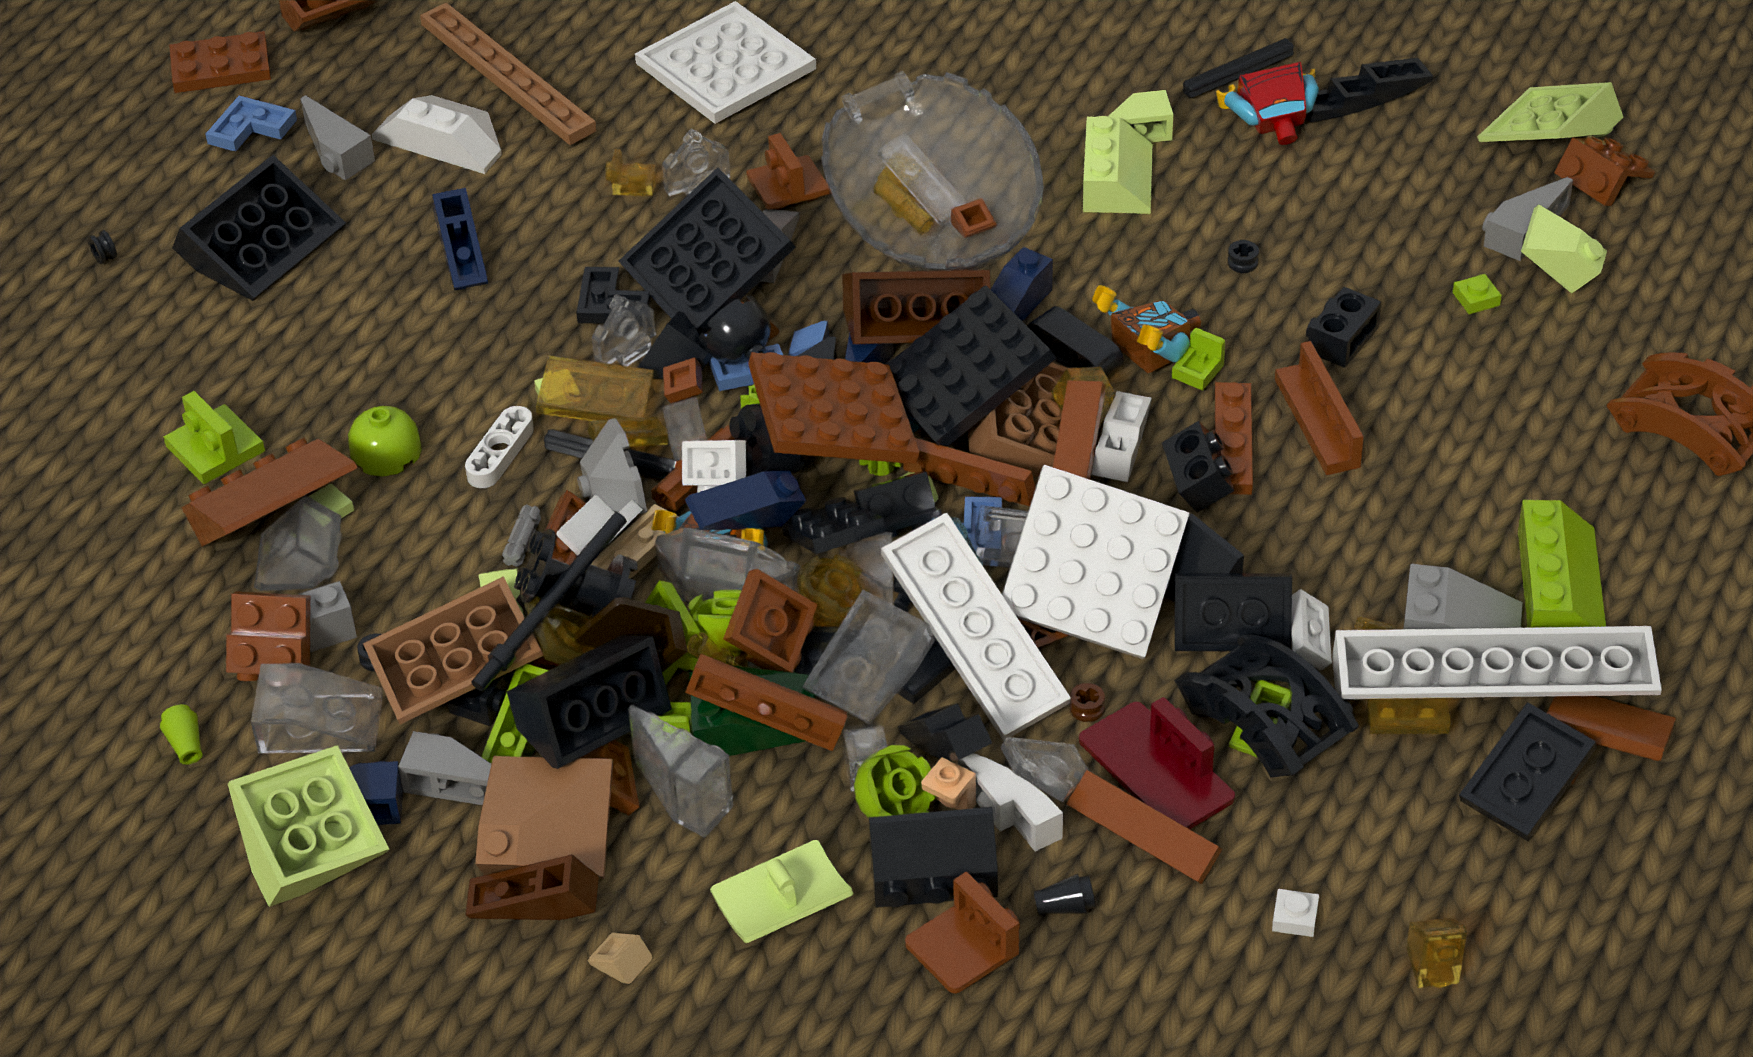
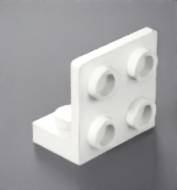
(713, 462)

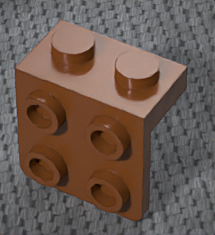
(1600, 167)
(966, 938)

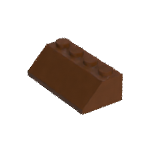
(904, 303)

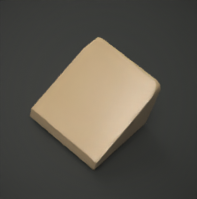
(621, 957)

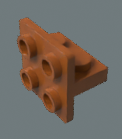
(786, 177)

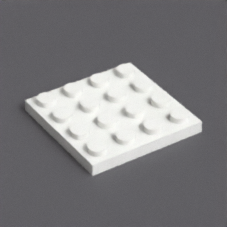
(725, 62)
(1094, 561)

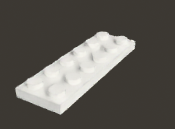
(975, 626)

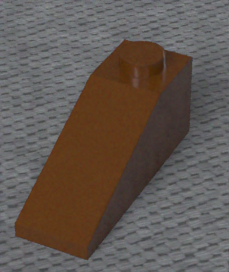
(536, 891)

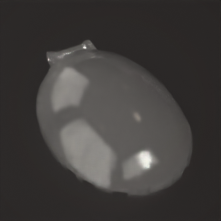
(967, 139)

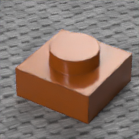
(682, 380)

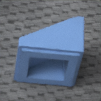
(808, 337)

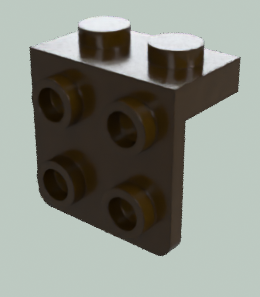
(637, 618)

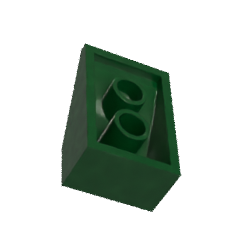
(737, 733)

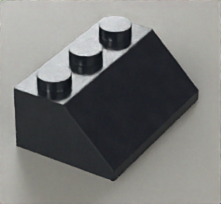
(924, 852)

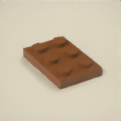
(219, 61)

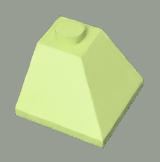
(1562, 249)

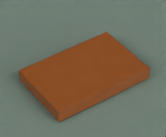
(1616, 724)

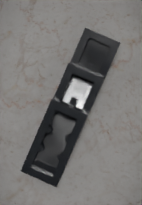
(1372, 87)

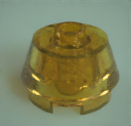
(832, 586)

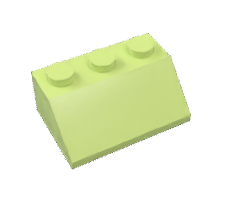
(1116, 168)

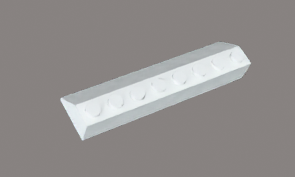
(1495, 662)

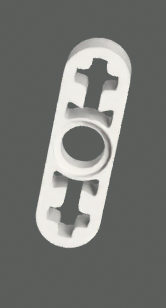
(499, 460)

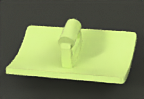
(780, 891)

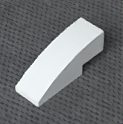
(1121, 436)
(1015, 802)

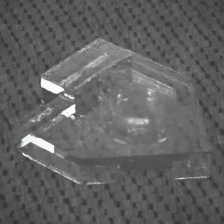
(693, 163)
(625, 332)
(1046, 764)

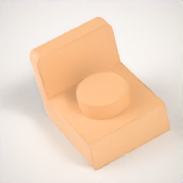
(951, 785)

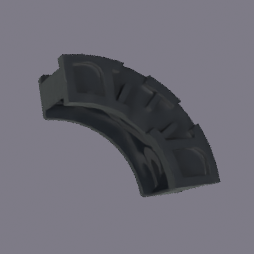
(1261, 658)

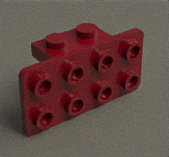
(1160, 760)

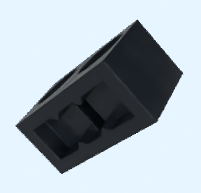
(1344, 326)
(1199, 466)

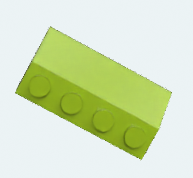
(1559, 567)

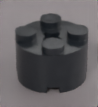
(760, 454)

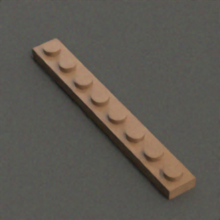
(508, 73)

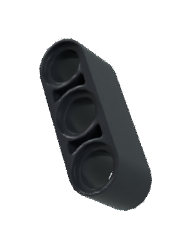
(1076, 342)

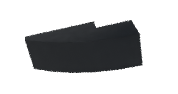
(946, 733)

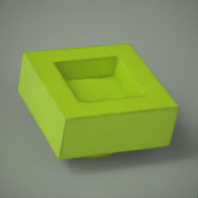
(1477, 294)

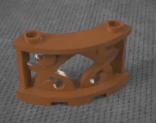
(1652, 409)

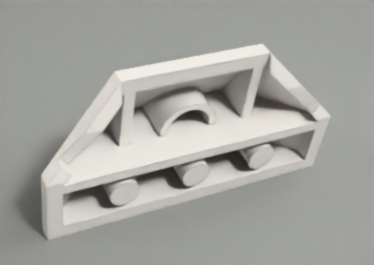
(442, 132)

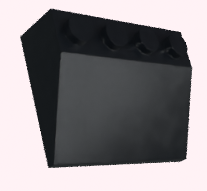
(257, 230)

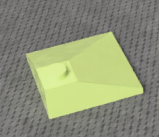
(1557, 113)
(304, 824)

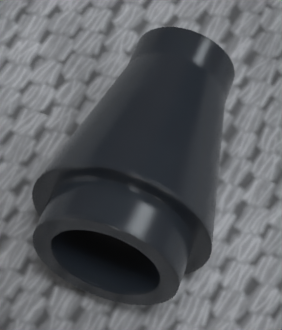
(1066, 896)

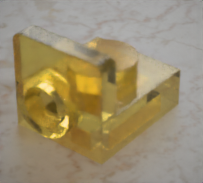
(630, 179)

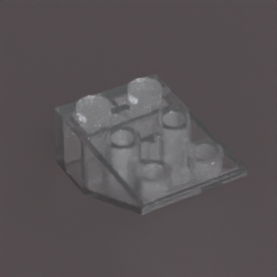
(683, 771)

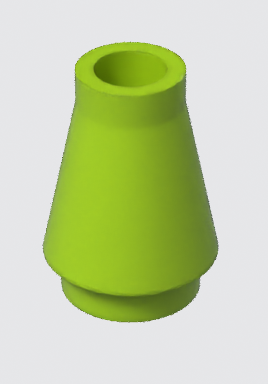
(182, 732)

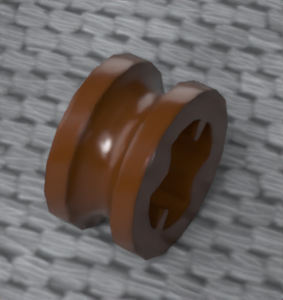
(1089, 710)

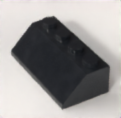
(589, 698)

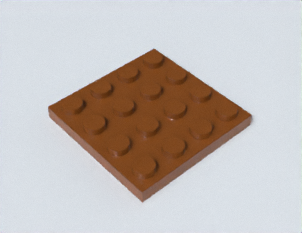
(832, 408)

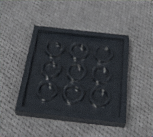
(707, 251)
(967, 366)

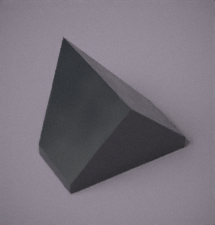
(675, 344)

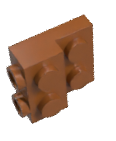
(770, 623)
(267, 631)

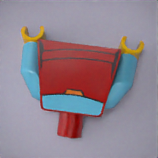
(1273, 99)

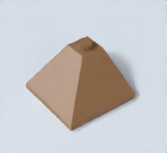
(544, 813)

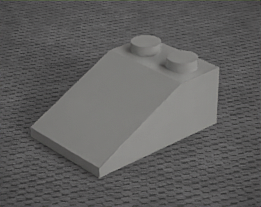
(1452, 600)

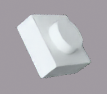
(1295, 912)

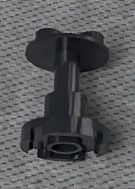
(594, 587)

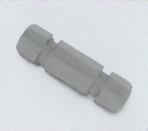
(521, 535)

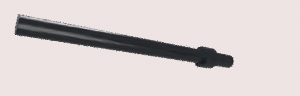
(504, 654)

